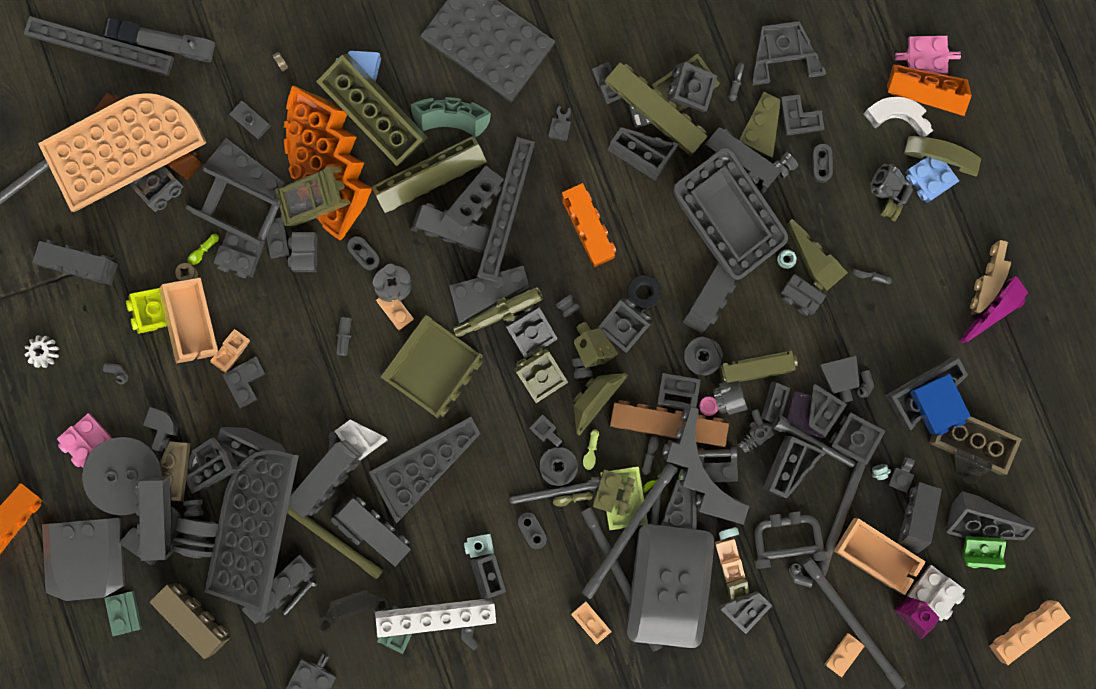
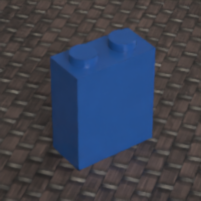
(940, 405)

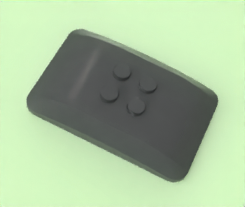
(730, 214)
(670, 586)

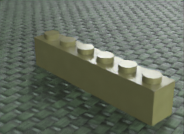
(655, 108)
(429, 174)

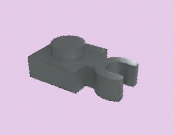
(560, 127)

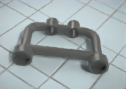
(793, 519)

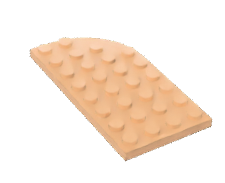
(119, 146)

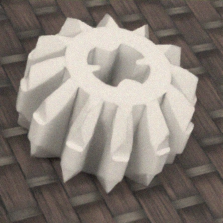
(38, 358)

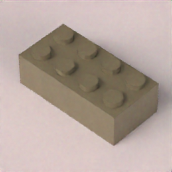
(982, 441)
(190, 619)

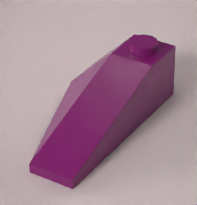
(1008, 299)

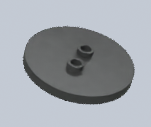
(115, 470)

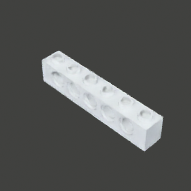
(435, 617)

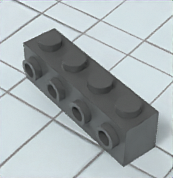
(285, 583)

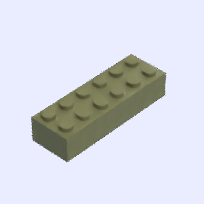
(372, 109)

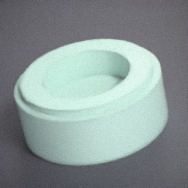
(728, 533)

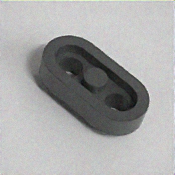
(822, 164)
(364, 253)
(531, 531)

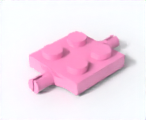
(928, 54)

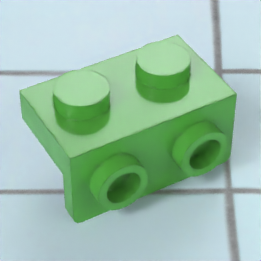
(984, 552)

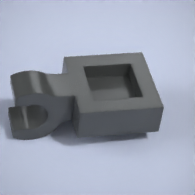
(544, 429)
(901, 477)

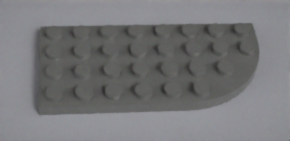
(252, 529)

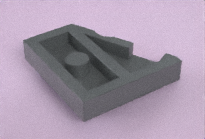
(824, 410)

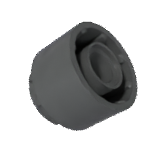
(730, 398)

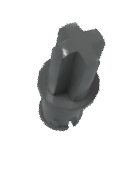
(343, 336)

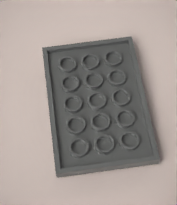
(489, 43)

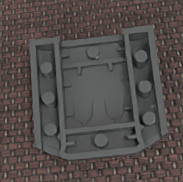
(83, 558)

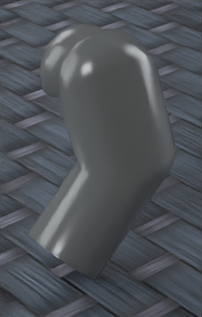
(118, 370)
(867, 385)
(797, 576)
(467, 637)

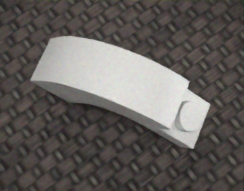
(899, 108)

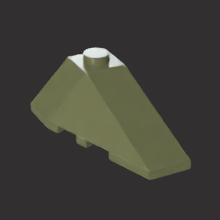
(822, 269)

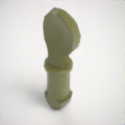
(564, 500)

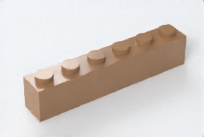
(666, 424)

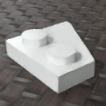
(360, 437)

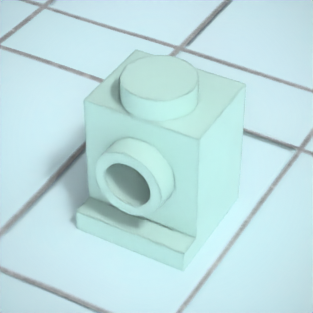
(485, 540)

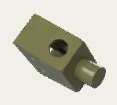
(593, 346)

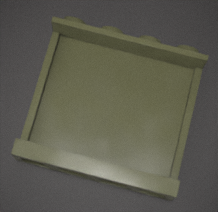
(432, 367)

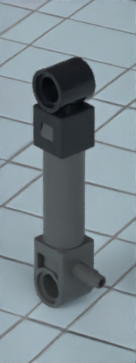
(136, 35)

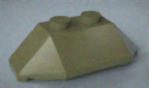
(594, 398)

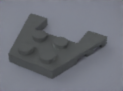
(783, 44)

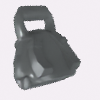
(889, 182)

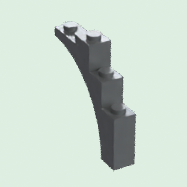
(693, 476)

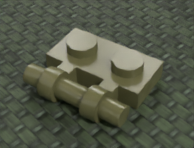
(607, 492)

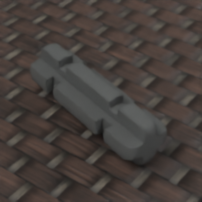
(356, 539)

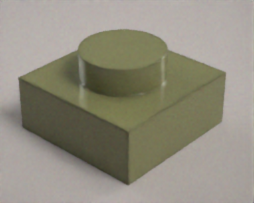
(737, 589)

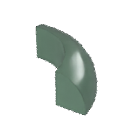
(452, 114)

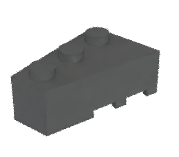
(642, 152)
(920, 517)

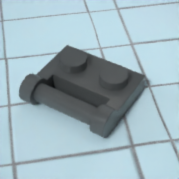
(678, 386)
(720, 471)

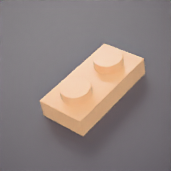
(396, 312)
(591, 622)
(844, 655)

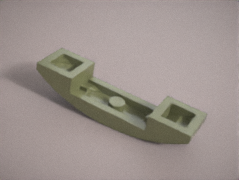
(943, 151)

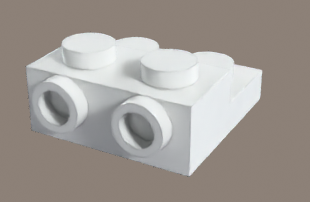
(937, 592)

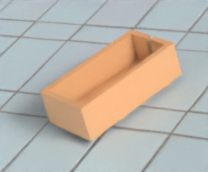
(188, 320)
(879, 556)

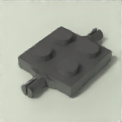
(312, 675)

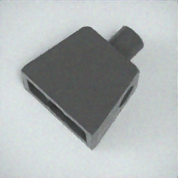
(840, 377)

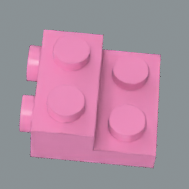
(82, 439)

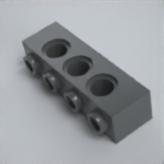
(472, 201)

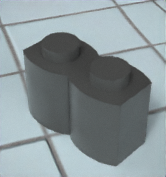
(303, 252)

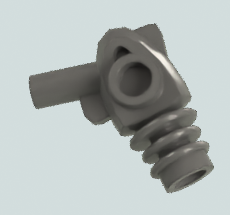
(758, 434)

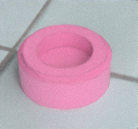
(708, 406)

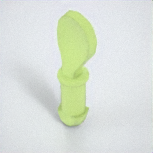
(590, 459)

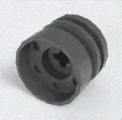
(194, 537)

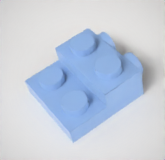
(931, 178)

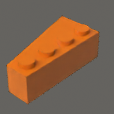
(930, 88)
(587, 225)
(15, 513)

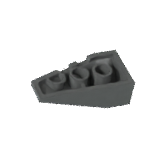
(979, 517)

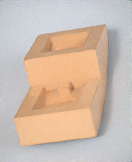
(230, 351)
(730, 559)

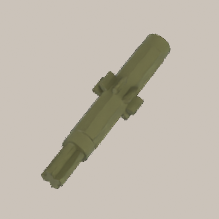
(503, 310)

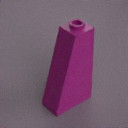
(917, 616)

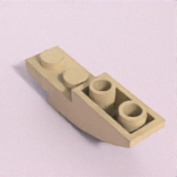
(989, 286)

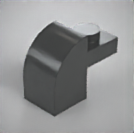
(165, 424)

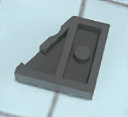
(746, 610)

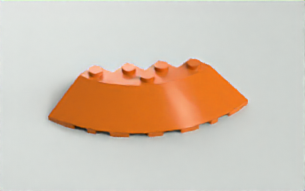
(318, 141)

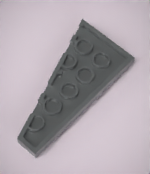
(415, 471)

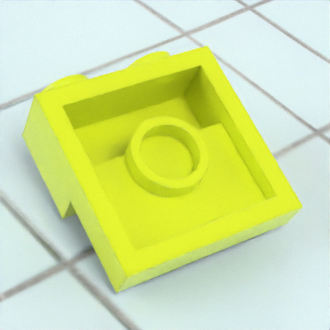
(146, 311)

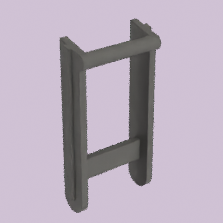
(214, 197)

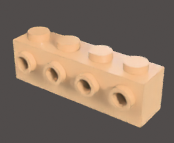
(1029, 631)

